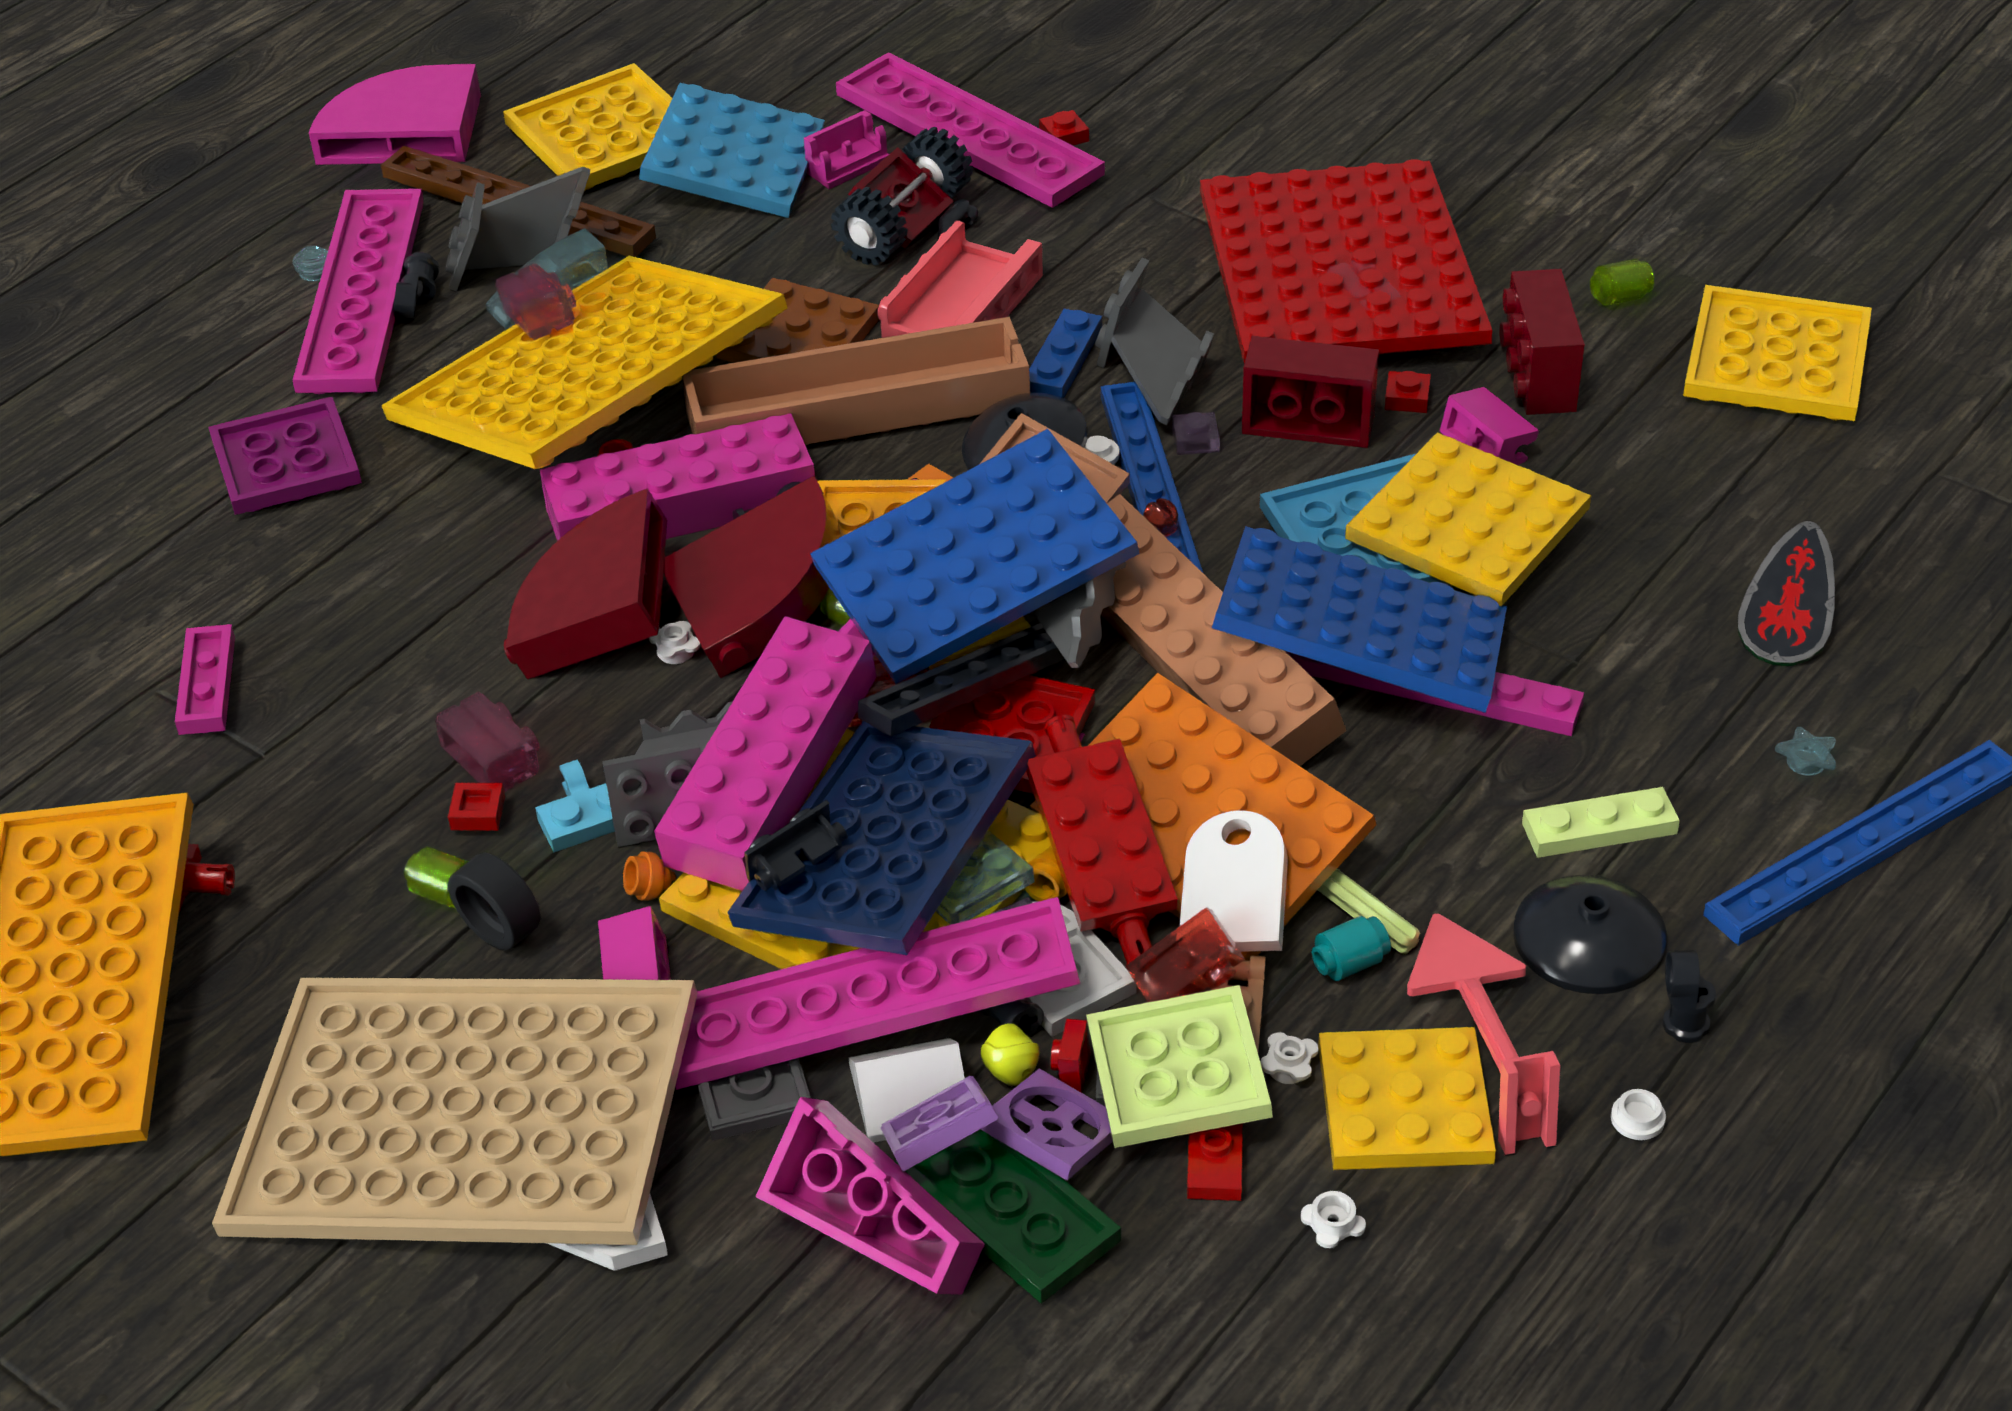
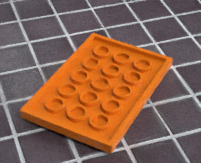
(1201, 765)

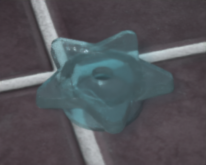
(1812, 762)

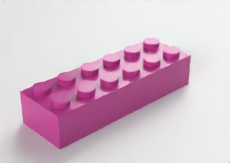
(690, 477)
(766, 750)

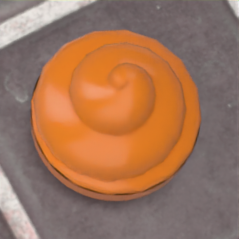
(646, 876)

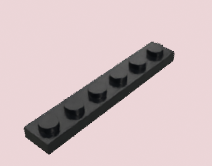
(959, 681)

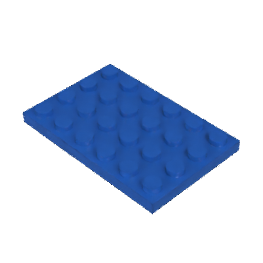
(973, 555)
(1363, 618)

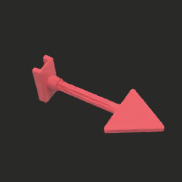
(1528, 1083)

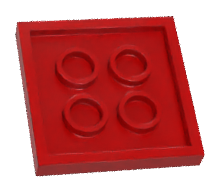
(1021, 713)

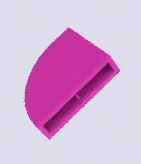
(409, 107)

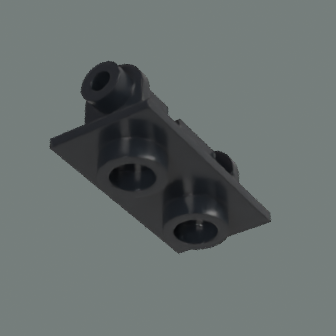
(774, 857)

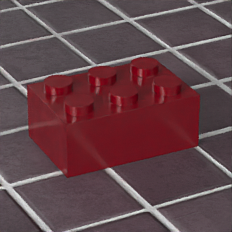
(1542, 341)
(1309, 391)

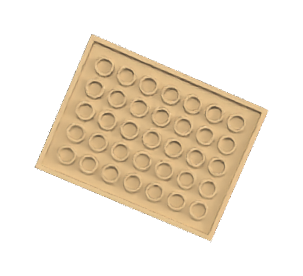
(461, 1111)

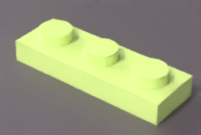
(1600, 822)

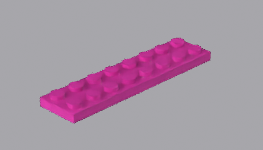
(993, 138)
(356, 292)
(877, 992)

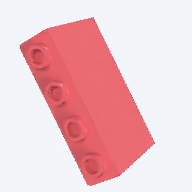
(960, 285)

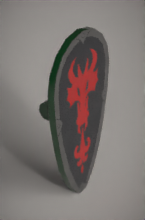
(1790, 599)

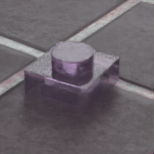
(1195, 433)

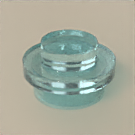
(310, 262)

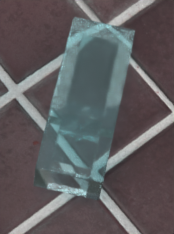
(573, 261)

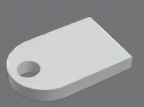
(1239, 881)
(1101, 978)

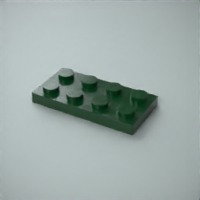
(1020, 1210)

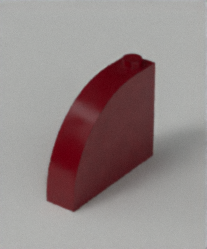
(754, 574)
(592, 589)

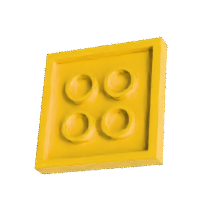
(1405, 1098)

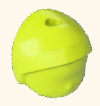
(1010, 1054)

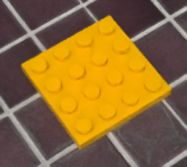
(594, 124)
(1778, 353)
(1468, 518)

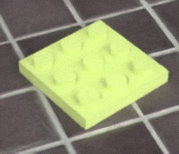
(1178, 1066)

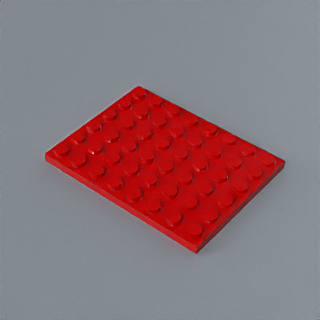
(1288, 228)

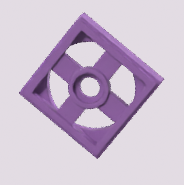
(938, 1122)
(1046, 1145)

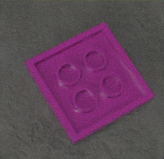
(284, 455)

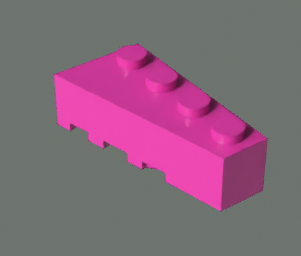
(861, 1197)

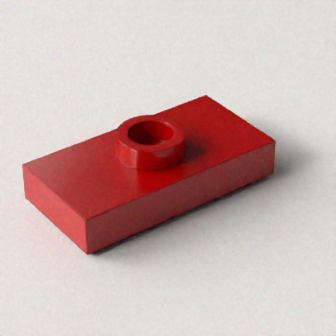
(1215, 1164)

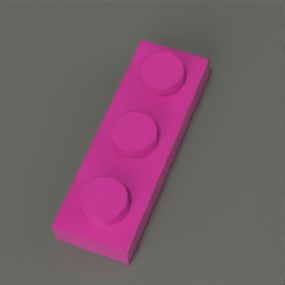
(205, 679)

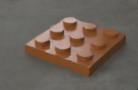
(811, 322)

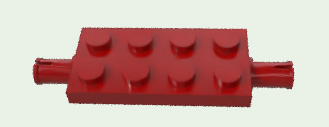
(1101, 836)

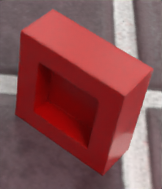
(1066, 126)
(1407, 391)
(476, 806)
(1072, 1054)

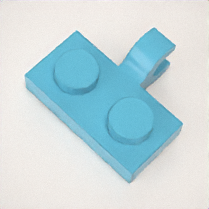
(578, 816)

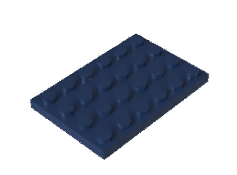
(911, 824)

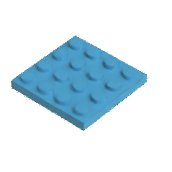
(730, 150)
(1323, 508)

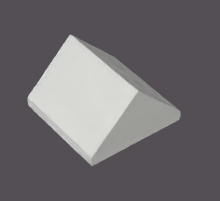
(902, 1078)

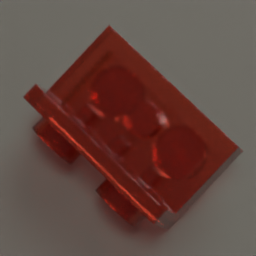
(1187, 960)

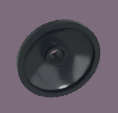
(1044, 408)
(1589, 934)

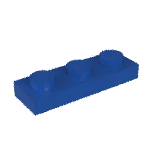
(1064, 352)

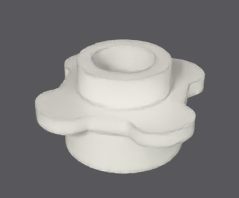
(675, 642)
(1289, 1058)
(1333, 1206)

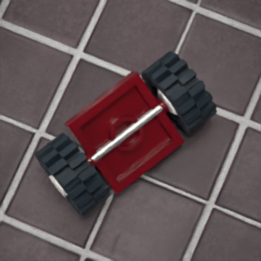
(902, 196)

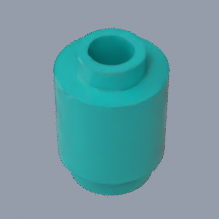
(1350, 947)

